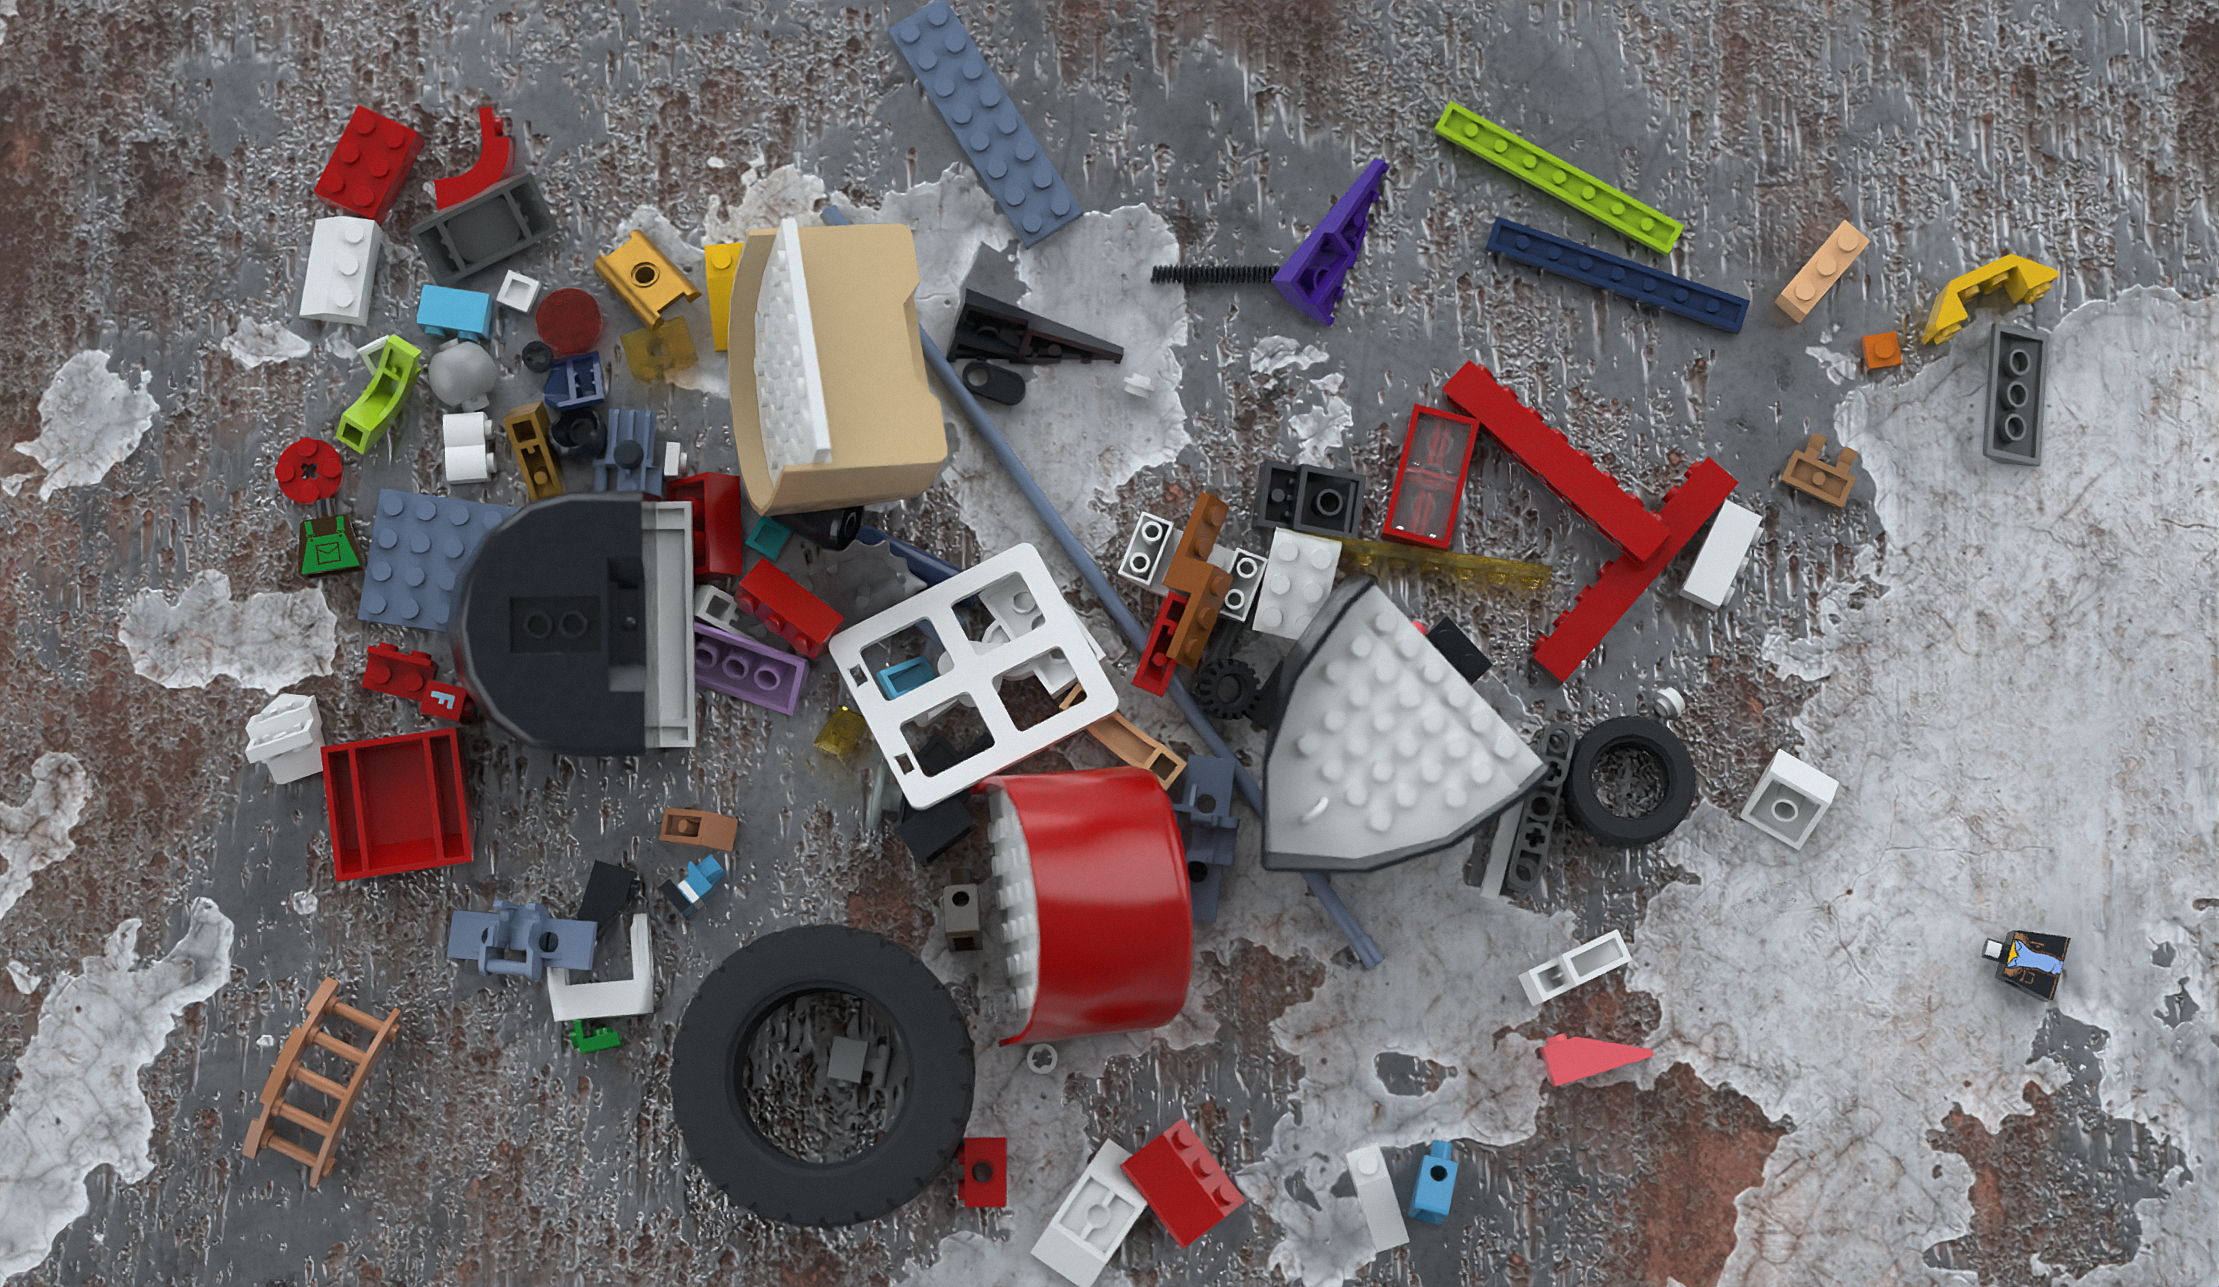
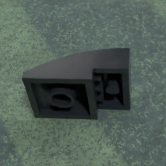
(1308, 499)

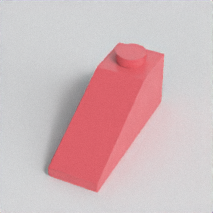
(1583, 1057)

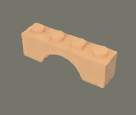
(1131, 743)

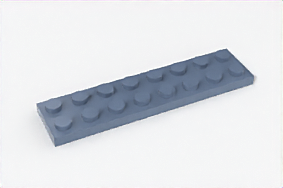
(985, 122)

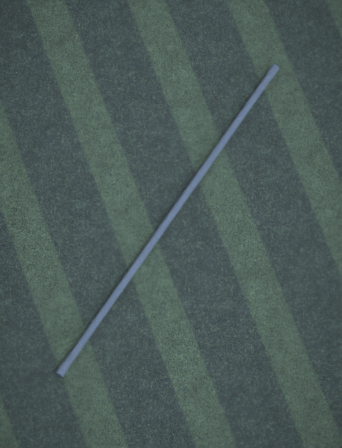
(1358, 938)

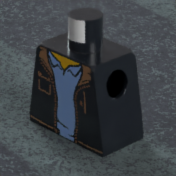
(2029, 961)

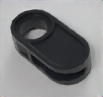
(1001, 385)

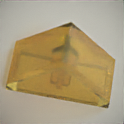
(840, 735)

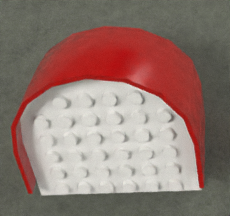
(1090, 901)

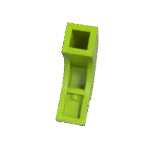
(384, 397)

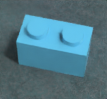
(455, 313)

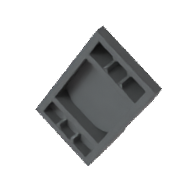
(483, 229)

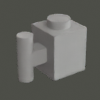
(851, 1059)

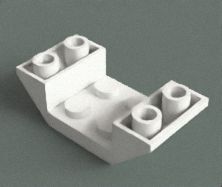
(1154, 548)
(1092, 1219)

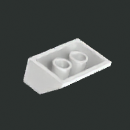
(341, 270)

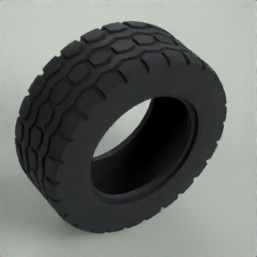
(712, 1055)

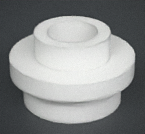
(1139, 385)
(1669, 703)

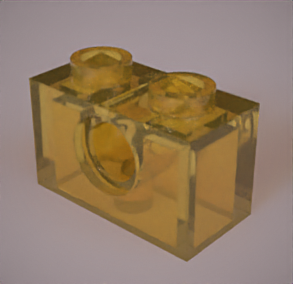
(640, 344)

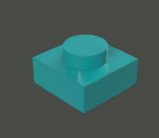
(768, 538)

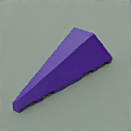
(1317, 269)

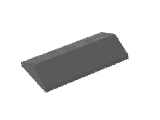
(2015, 396)

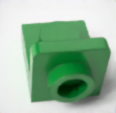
(602, 1038)

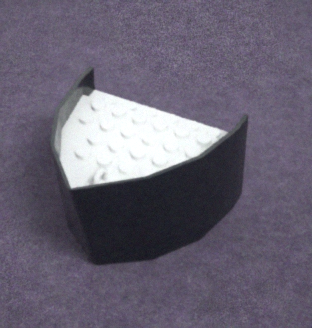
(1383, 742)

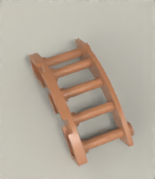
(290, 1068)

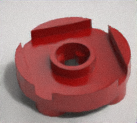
(309, 452)

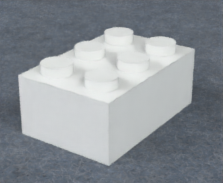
(1295, 582)

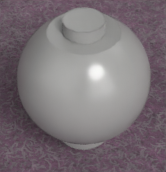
(462, 375)

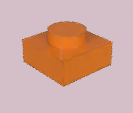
(1881, 351)

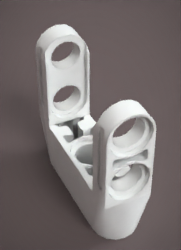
(609, 998)

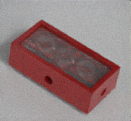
(1430, 478)

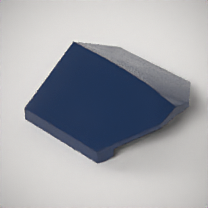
(575, 382)

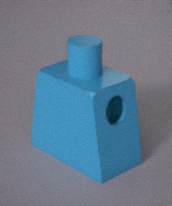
(1429, 1197)

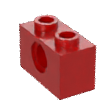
(989, 1193)

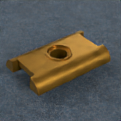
(635, 264)

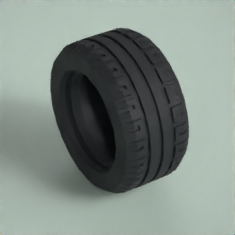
(1669, 754)

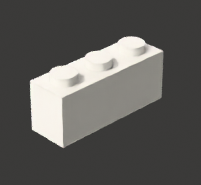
(1722, 556)

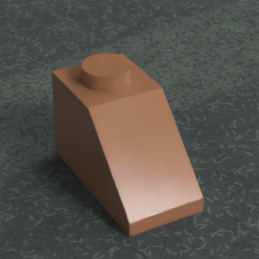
(698, 829)

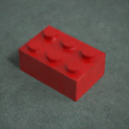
(369, 166)

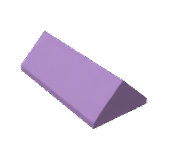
(748, 669)

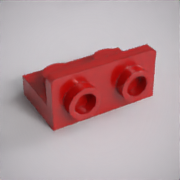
(398, 673)

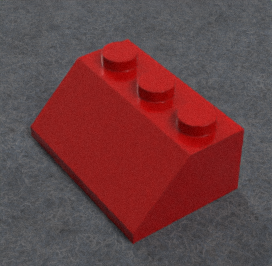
(715, 522)
(788, 609)
(1182, 1183)

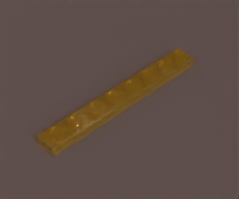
(1435, 561)

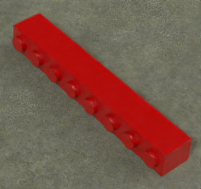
(1557, 465)
(1625, 581)

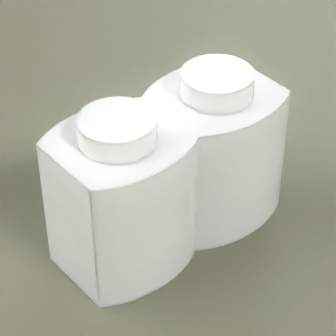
(468, 447)

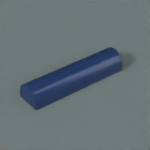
(919, 562)

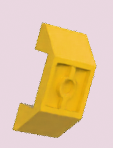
(2021, 277)

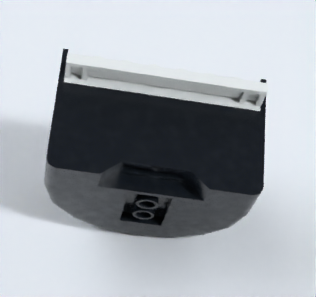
(582, 625)

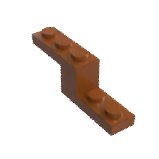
(1197, 580)

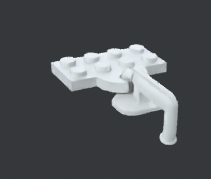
(1014, 616)

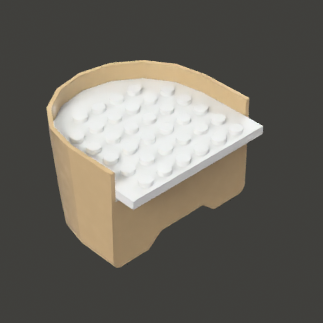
(830, 369)

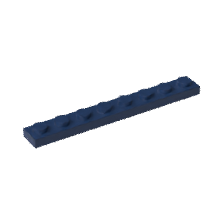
(1617, 275)

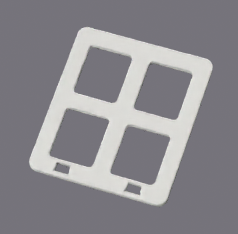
(974, 675)

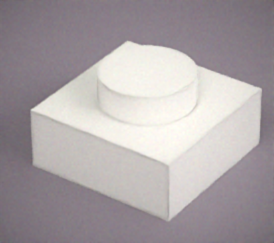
(518, 292)
(675, 461)

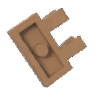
(1818, 478)

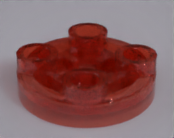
(569, 320)

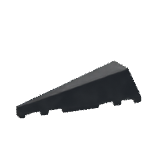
(998, 330)

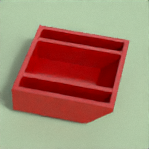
(398, 804)

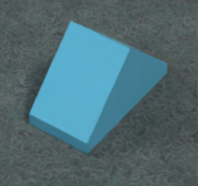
(905, 677)

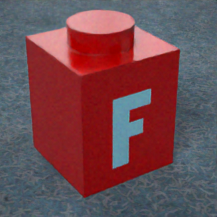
(447, 702)

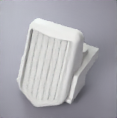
(287, 737)

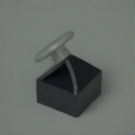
(926, 831)

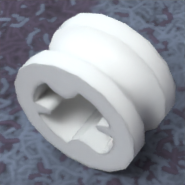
(1045, 1068)

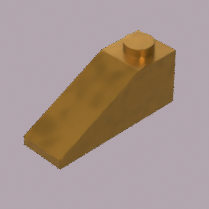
(537, 460)

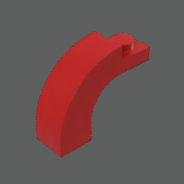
(492, 167)

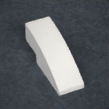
(1574, 967)

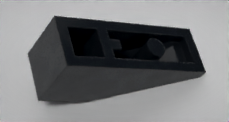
(608, 895)

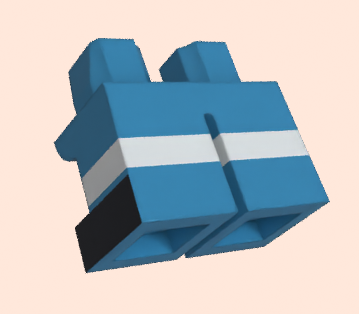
(696, 888)

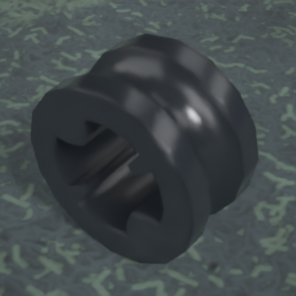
(537, 346)

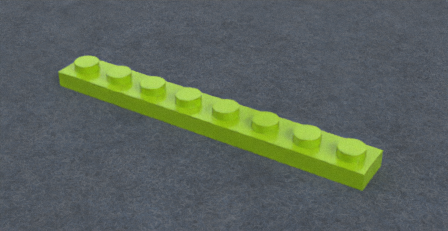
(1558, 178)

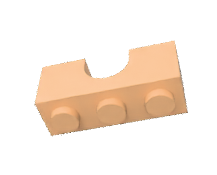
(1822, 271)

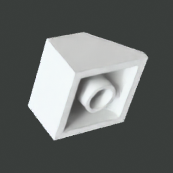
(1789, 799)

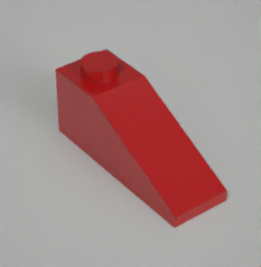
(1154, 666)

